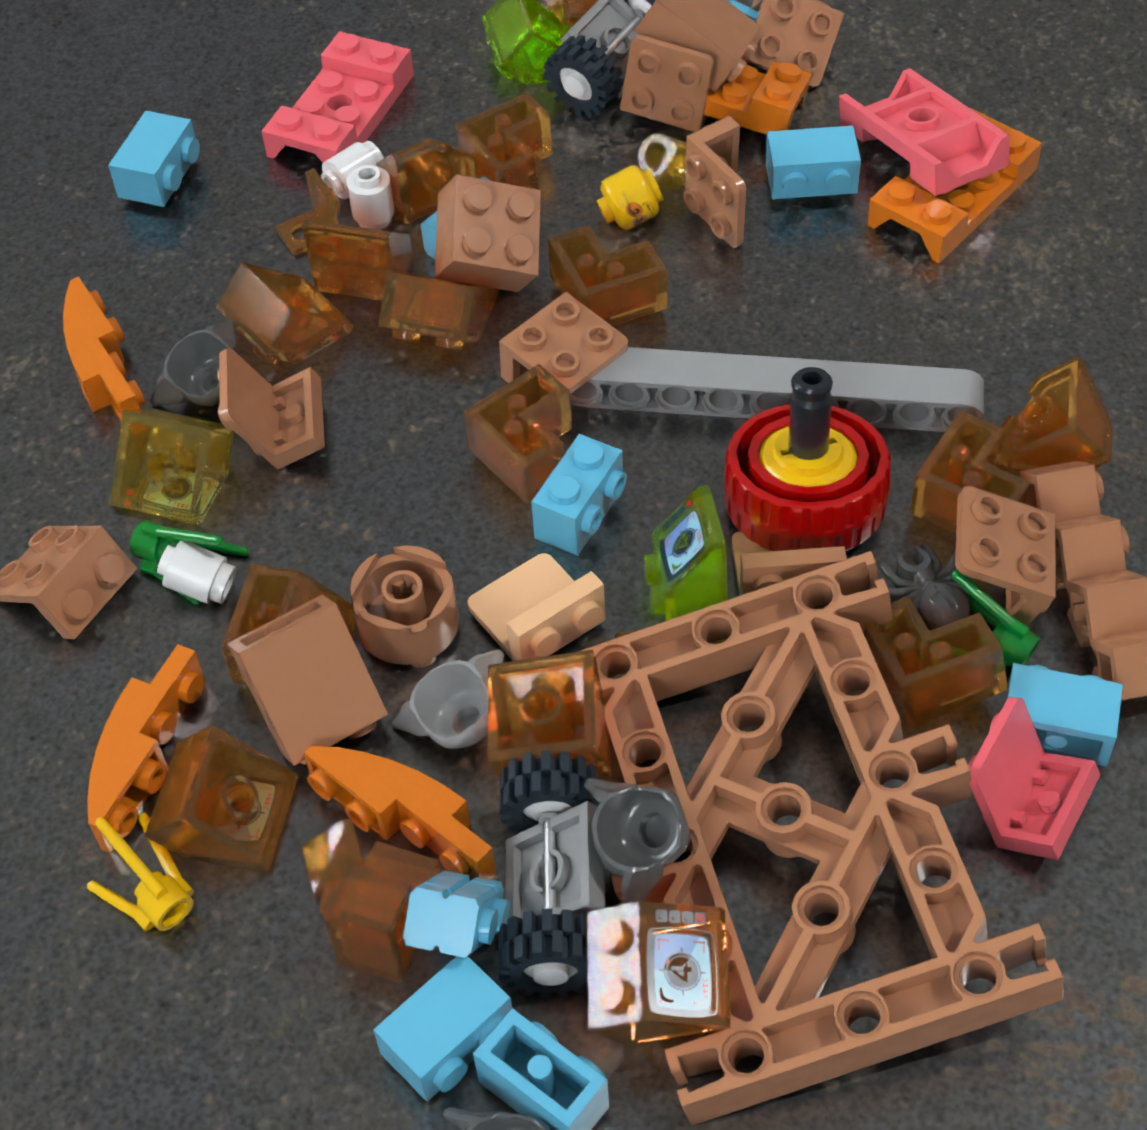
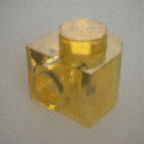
(664, 159)

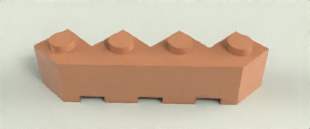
(1090, 563)

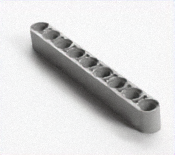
(750, 384)

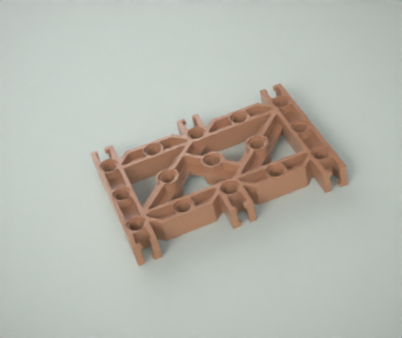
(781, 1016)

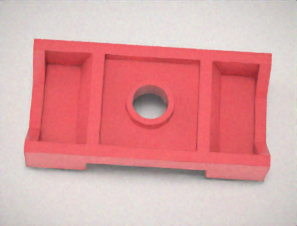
(358, 79)
(932, 132)

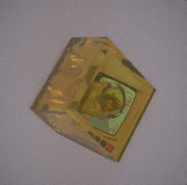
(170, 464)

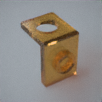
(324, 205)

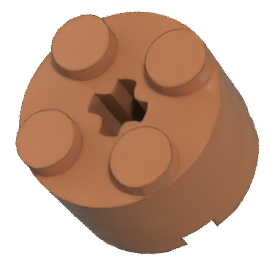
(405, 606)

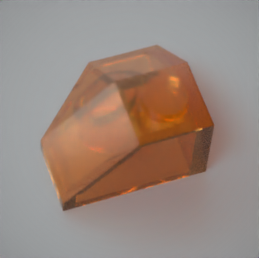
(421, 173)
(1059, 423)

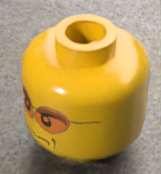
(629, 197)

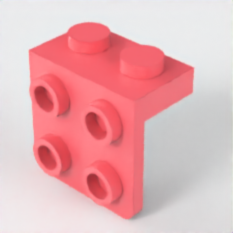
(1025, 793)

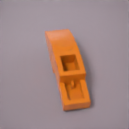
(96, 351)
(129, 754)
(395, 797)

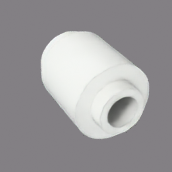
(342, 164)
(371, 196)
(196, 572)

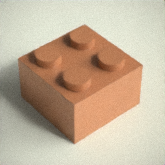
(487, 233)

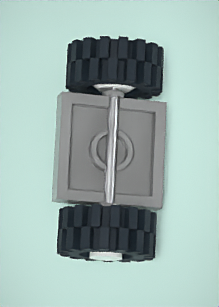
(594, 56)
(549, 874)

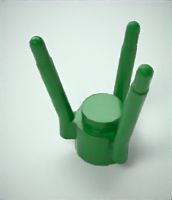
(152, 539)
(1013, 636)

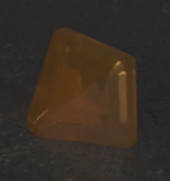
(328, 854)

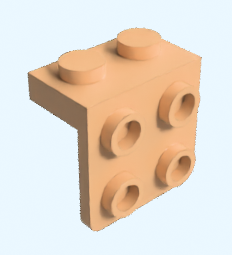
(538, 608)

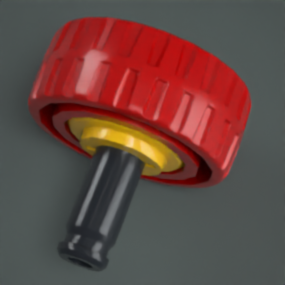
(807, 472)

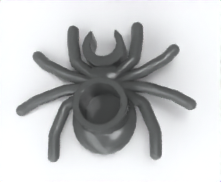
(932, 591)

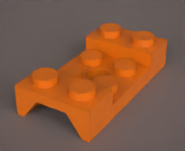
(760, 99)
(952, 216)

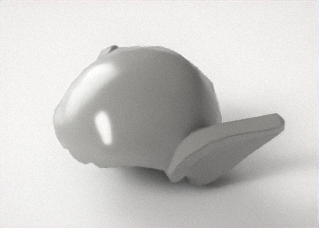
(451, 702)

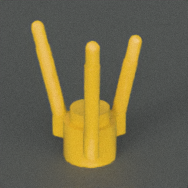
(161, 898)

